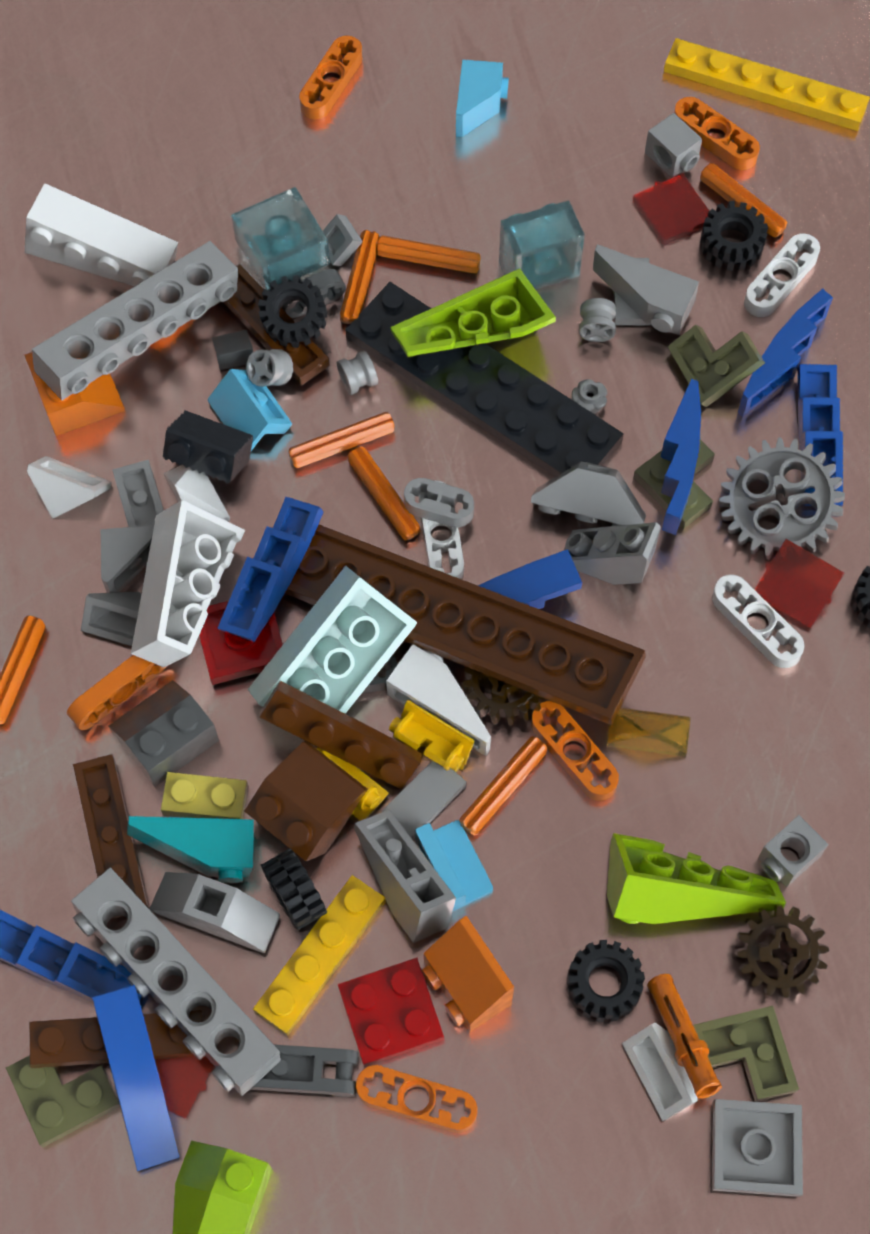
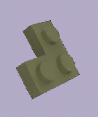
(715, 369)
(652, 476)
(756, 1041)
(59, 1108)

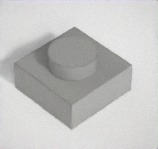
(342, 239)

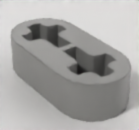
(439, 502)

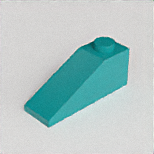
(206, 844)

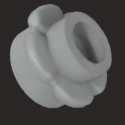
(595, 403)

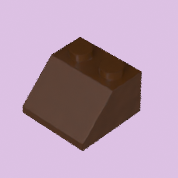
(306, 801)

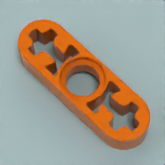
(331, 90)
(721, 147)
(112, 691)
(600, 766)
(450, 1098)

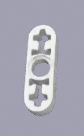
(781, 289)
(435, 548)
(784, 635)

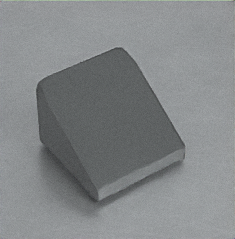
(232, 349)

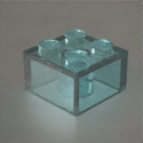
(281, 238)
(542, 244)

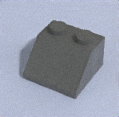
(165, 732)

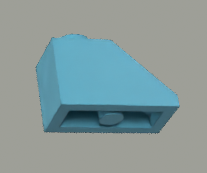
(479, 94)

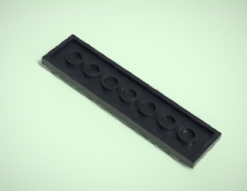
(488, 390)

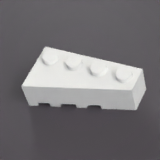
(94, 239)
(180, 580)

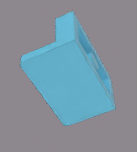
(248, 406)
(455, 861)

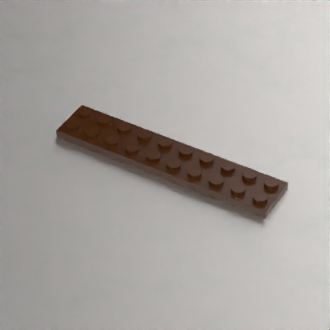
(482, 627)

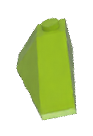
(486, 314)
(667, 888)
(218, 1191)

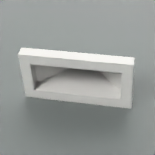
(63, 485)
(196, 490)
(656, 1065)

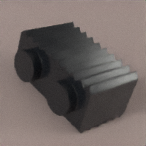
(207, 446)

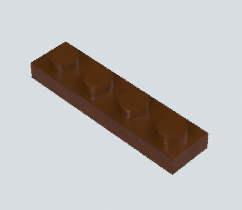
(306, 360)
(340, 735)
(108, 821)
(81, 1042)

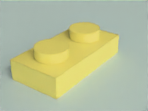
(203, 796)

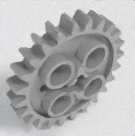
(771, 466)

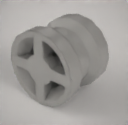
(597, 320)
(357, 372)
(263, 373)

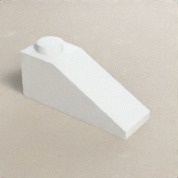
(430, 685)

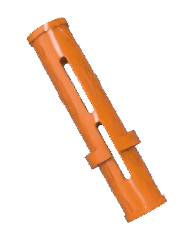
(701, 1076)

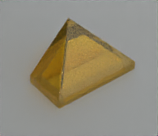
(650, 732)

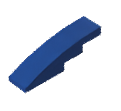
(784, 352)
(820, 416)
(682, 449)
(271, 570)
(538, 580)
(58, 960)
(135, 1077)

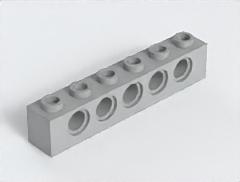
(135, 320)
(111, 897)

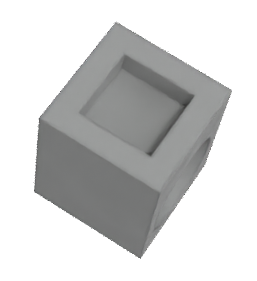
(673, 145)
(800, 837)

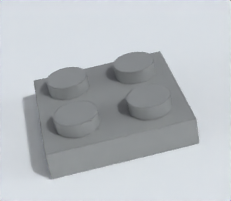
(757, 1148)

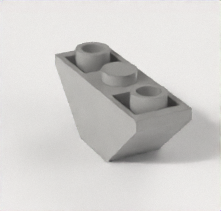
(591, 494)
(614, 552)
(215, 909)

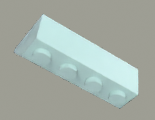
(337, 644)

